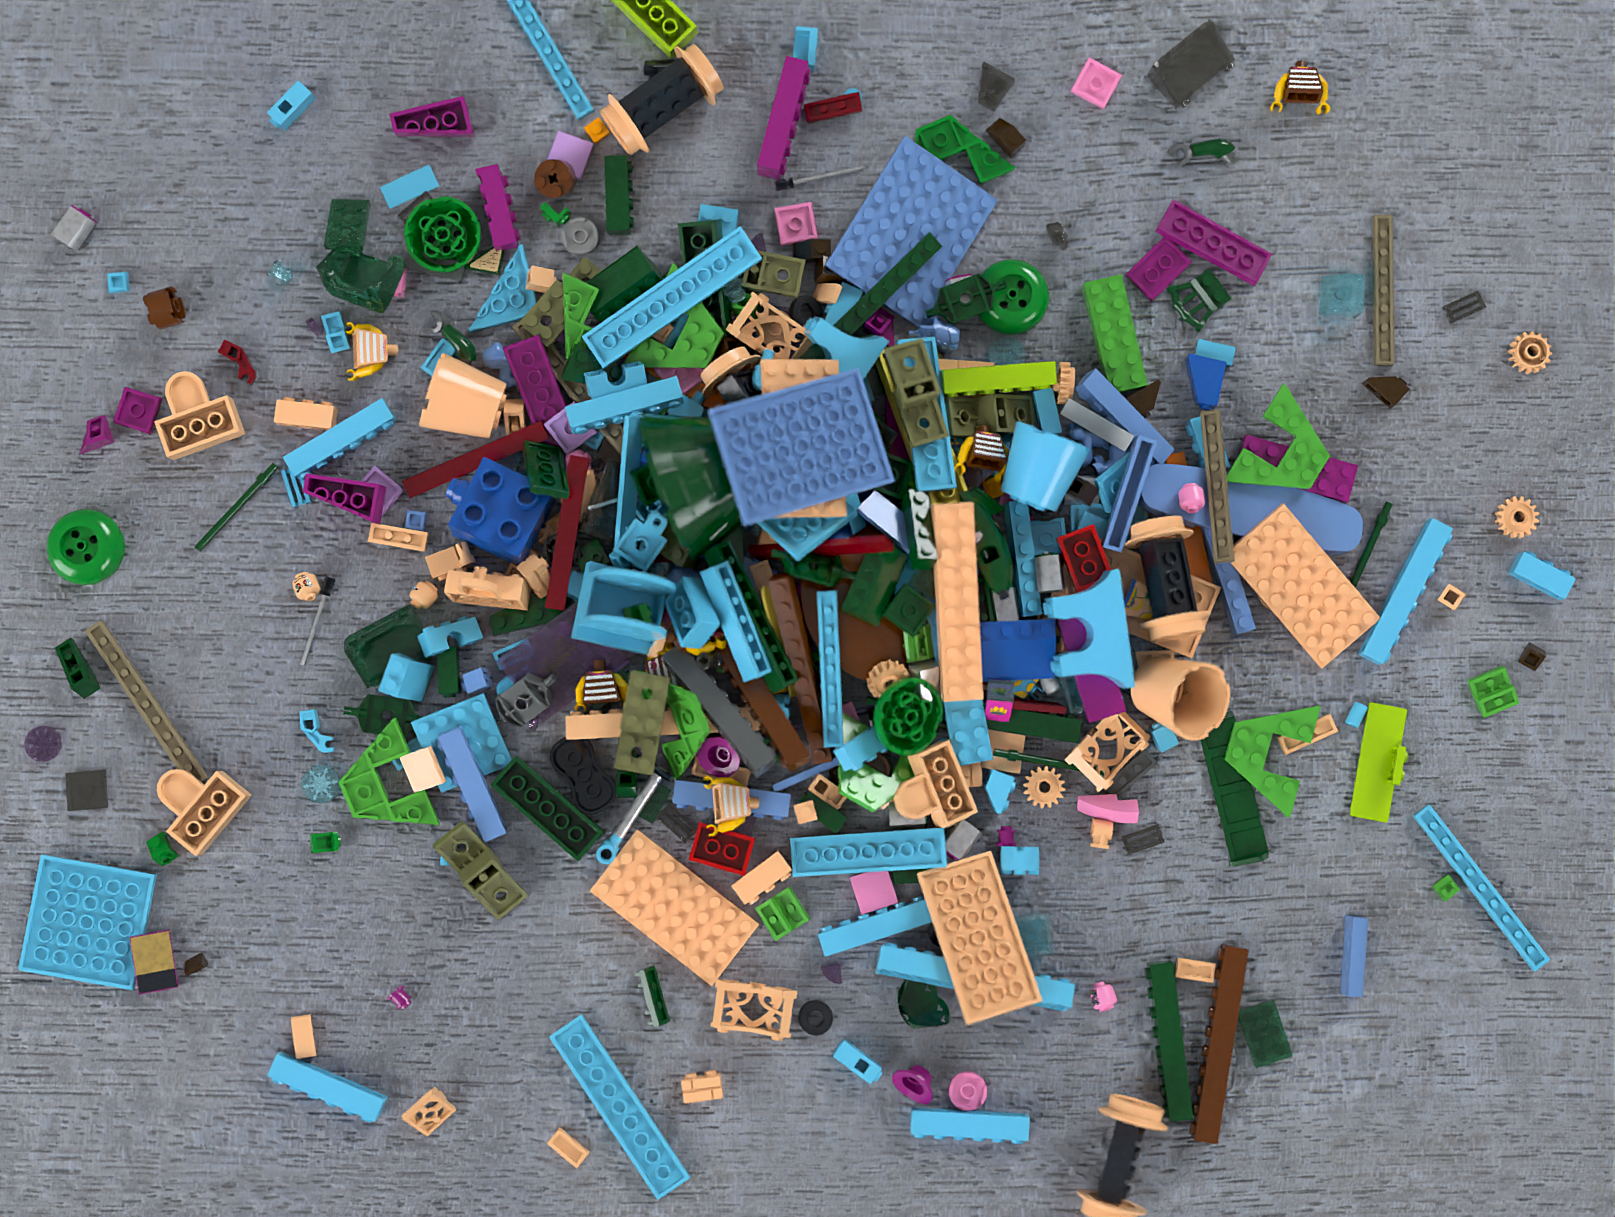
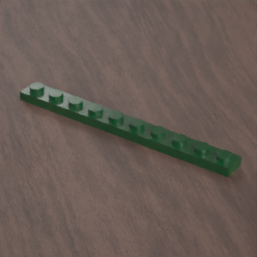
(881, 291)

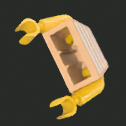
(369, 350)
(731, 803)

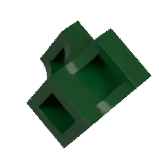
(593, 552)

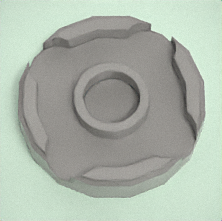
(580, 236)

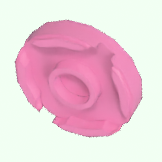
(967, 1090)

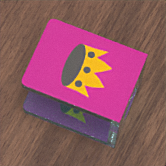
(999, 700)

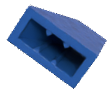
(1205, 380)

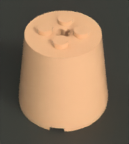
(463, 399)
(1182, 695)

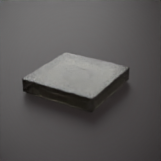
(86, 790)

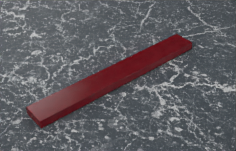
(471, 460)
(567, 533)
(831, 547)

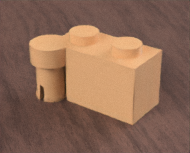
(449, 559)

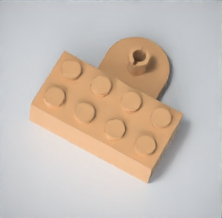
(195, 419)
(487, 589)
(936, 788)
(200, 808)

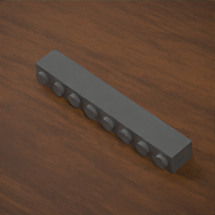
(720, 711)

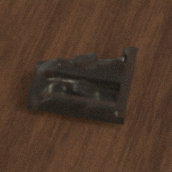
(993, 86)

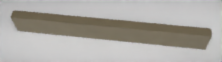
(1383, 290)
(1217, 486)

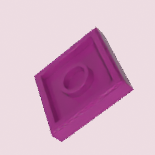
(137, 410)

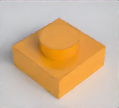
(597, 130)
(993, 488)

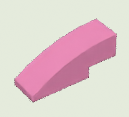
(1109, 808)

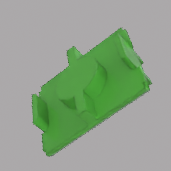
(920, 646)

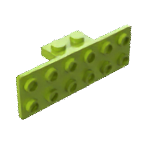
(1379, 762)

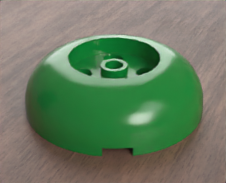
(424, 223)
(1016, 319)
(106, 552)
(917, 719)

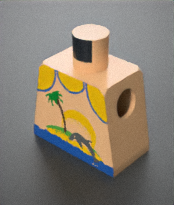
(1137, 600)

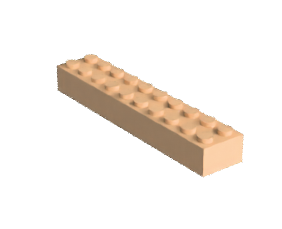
(957, 602)
(608, 725)

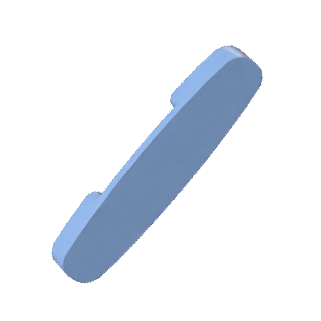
(1329, 522)

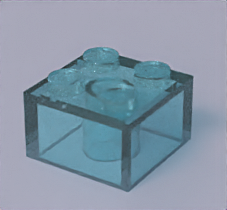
(1035, 933)

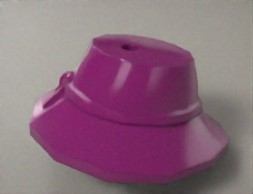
(718, 757)
(914, 1083)

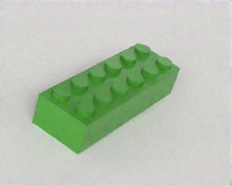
(1114, 333)

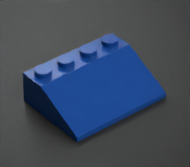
(1017, 649)

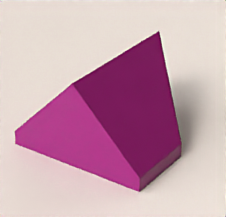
(881, 324)
(97, 434)

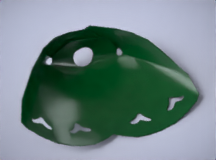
(921, 1005)

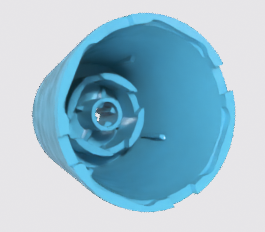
(1041, 467)

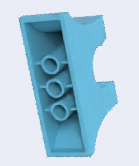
(848, 350)
(1107, 640)

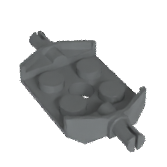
(530, 689)

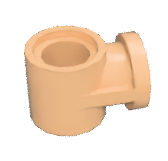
(1101, 832)

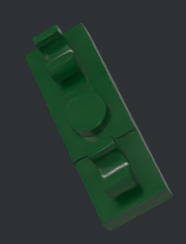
(653, 996)

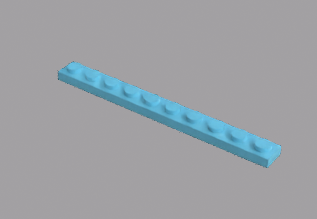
(1481, 887)

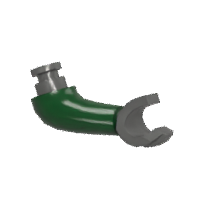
(1215, 147)
(464, 348)

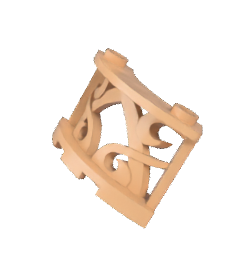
(745, 333)
(1080, 755)
(777, 995)

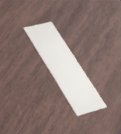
(1097, 424)

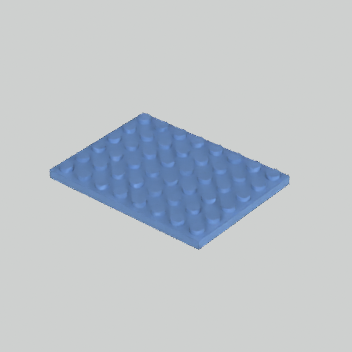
(907, 202)
(801, 446)

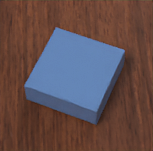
(415, 520)

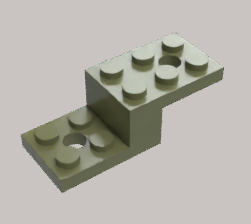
(763, 275)
(552, 305)
(916, 392)
(993, 410)
(641, 722)
(480, 870)

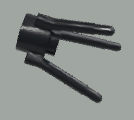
(653, 67)

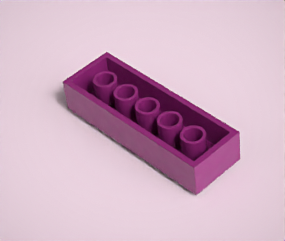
(783, 118)
(1333, 481)

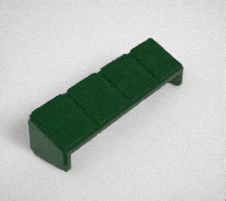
(1234, 800)

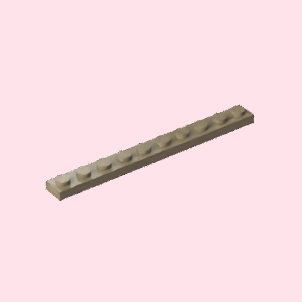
(575, 390)
(144, 700)

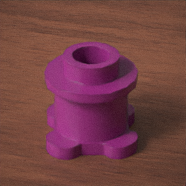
(1006, 836)
(400, 998)

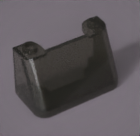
(1191, 64)
(601, 521)

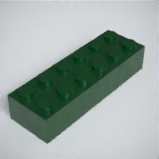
(695, 239)
(547, 808)

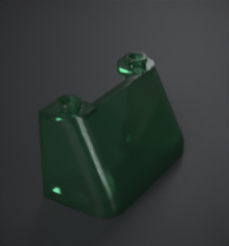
(361, 278)
(373, 645)

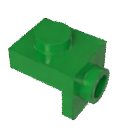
(550, 215)
(638, 612)
(325, 842)
(161, 849)

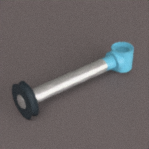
(632, 813)

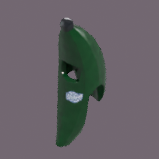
(991, 549)

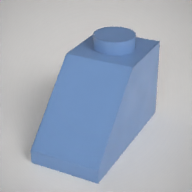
(476, 681)

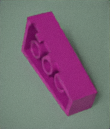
(436, 119)
(498, 207)
(350, 495)

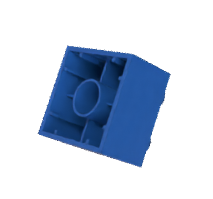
(498, 511)

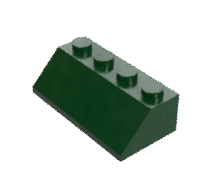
(623, 283)
(874, 585)

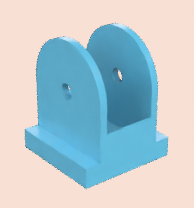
(600, 606)

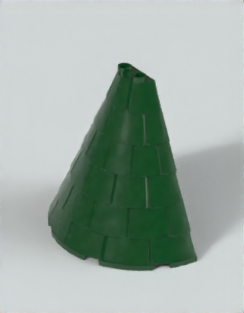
(690, 478)

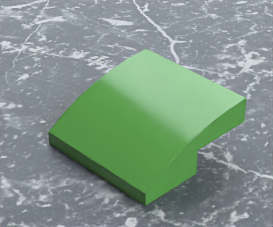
(1493, 691)
(782, 913)

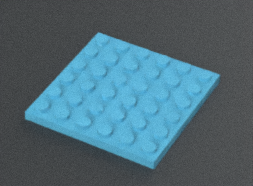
(85, 920)

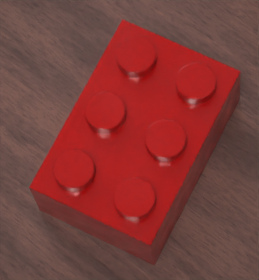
(1083, 556)
(723, 851)

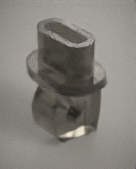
(1058, 238)

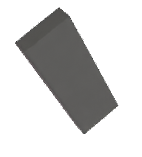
(455, 275)
(1131, 772)

